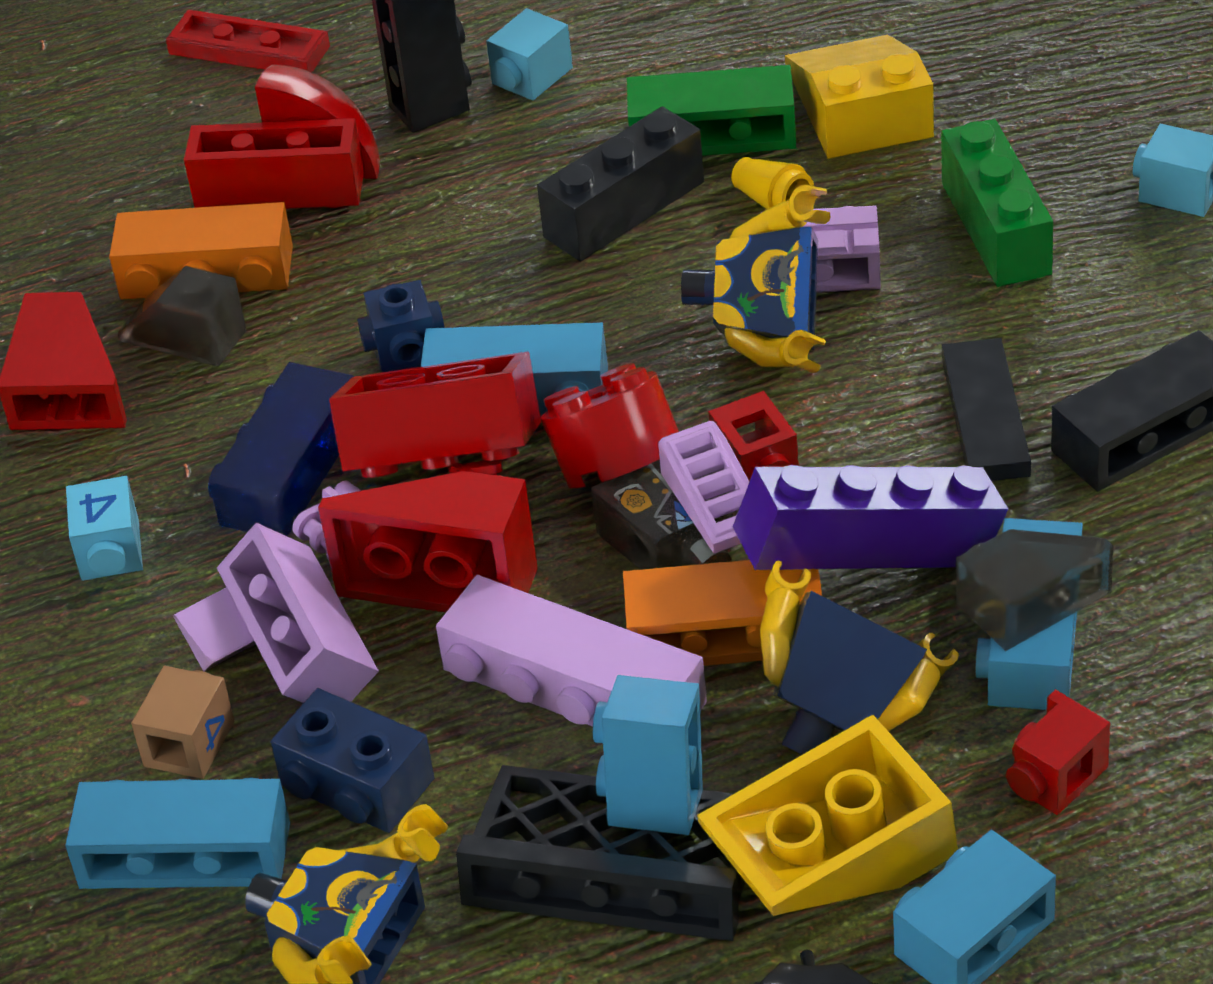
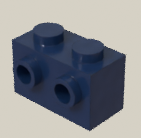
(352, 760)

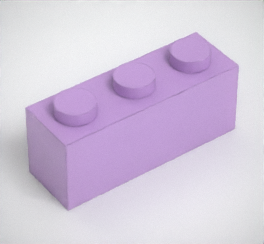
(295, 616)

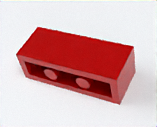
(275, 163)

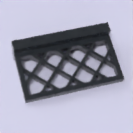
(598, 884)

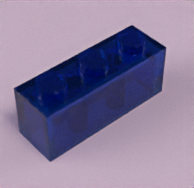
(279, 452)

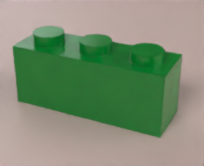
(731, 107)
(997, 202)

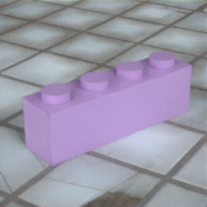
(550, 651)

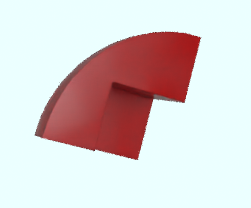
(300, 95)

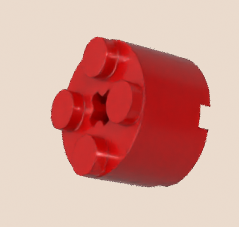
(609, 426)

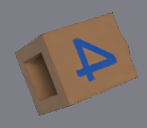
(183, 721)

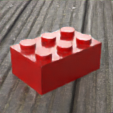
(435, 414)

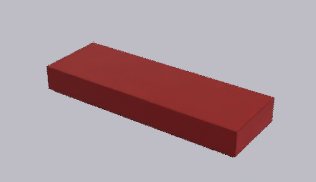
(246, 41)

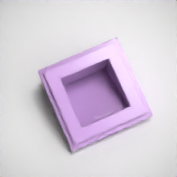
(214, 629)

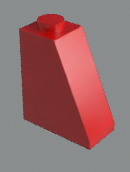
(58, 368)

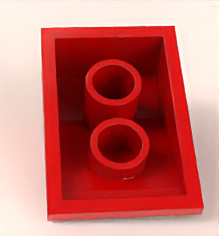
(429, 539)

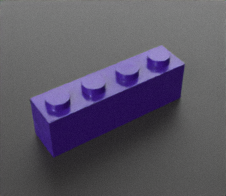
(866, 516)

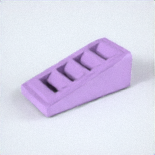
(697, 454)

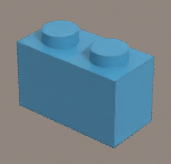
(650, 754)
(974, 913)

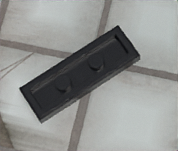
(986, 408)

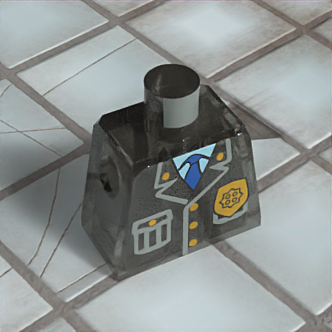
(649, 523)

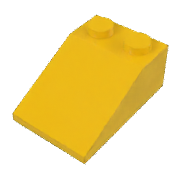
(864, 94)
(835, 823)

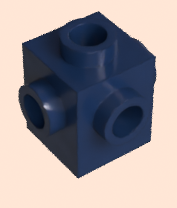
(396, 319)

